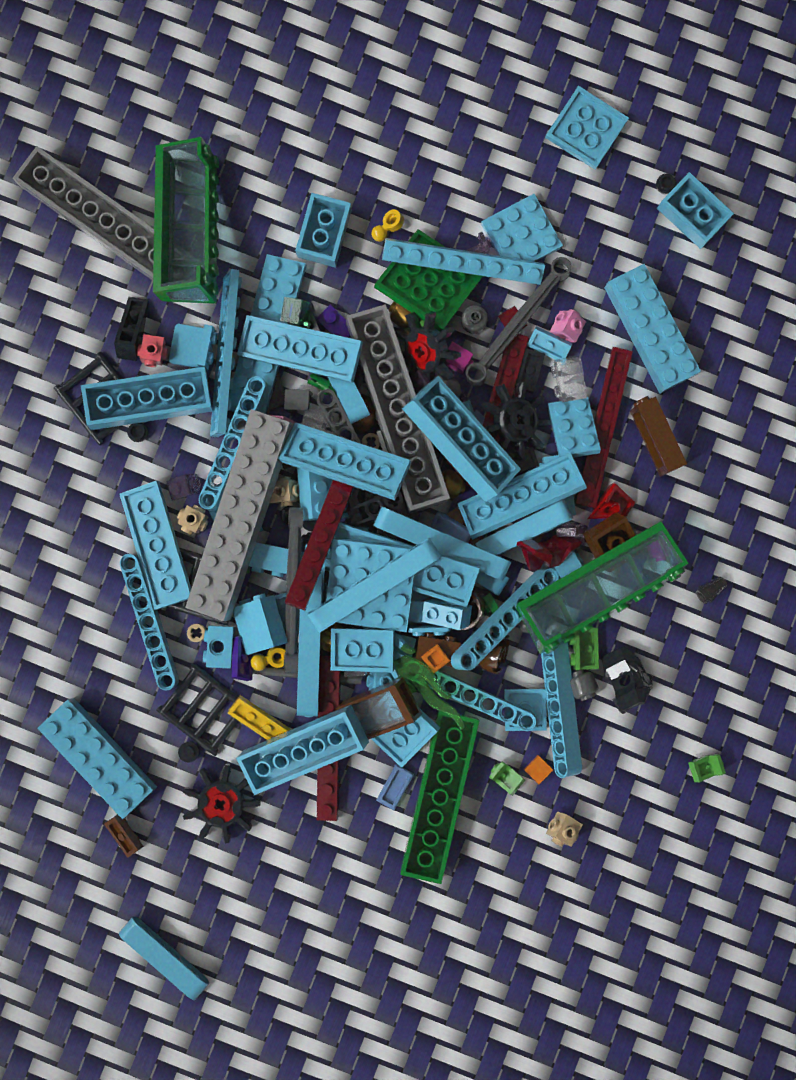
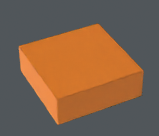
(435, 658)
(538, 769)

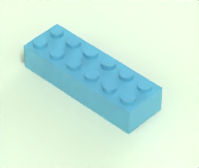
(652, 328)
(146, 398)
(461, 439)
(302, 749)
(97, 757)

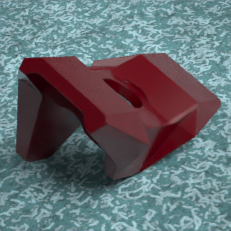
(552, 551)

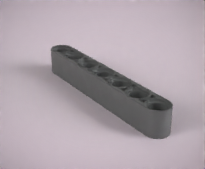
(343, 424)

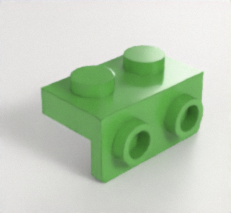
(585, 650)

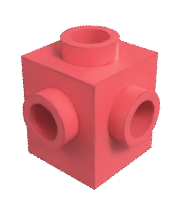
(150, 344)

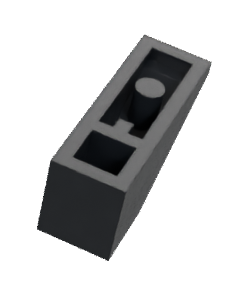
(131, 328)

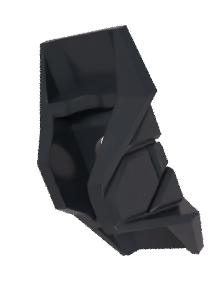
(621, 663)

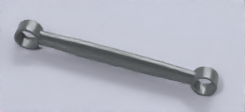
(518, 321)
(292, 614)

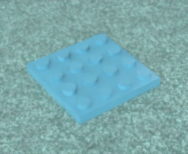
(355, 560)

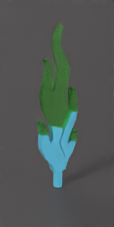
(419, 674)

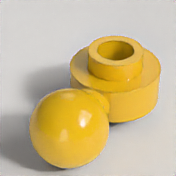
(392, 222)
(259, 662)

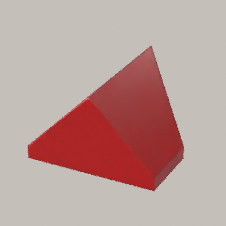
(612, 501)

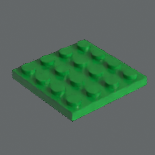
(427, 288)

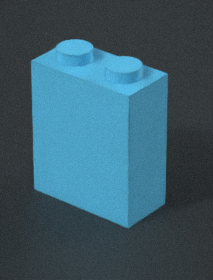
(259, 624)

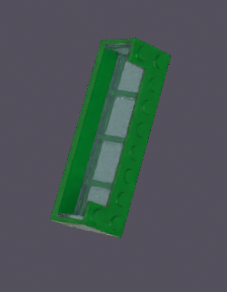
(186, 222)
(601, 588)

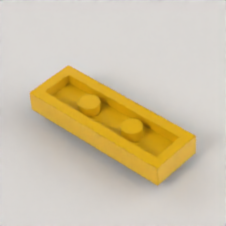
(256, 718)

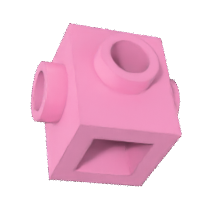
(568, 325)

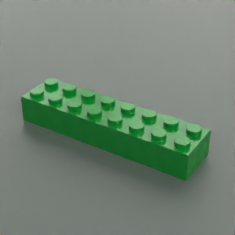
(439, 798)

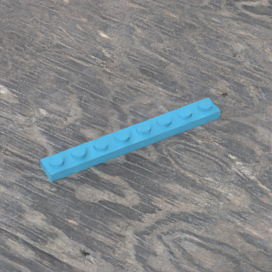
(462, 261)

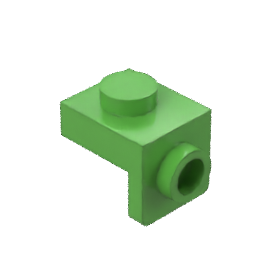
(706, 767)
(506, 777)

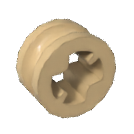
(371, 435)
(196, 626)

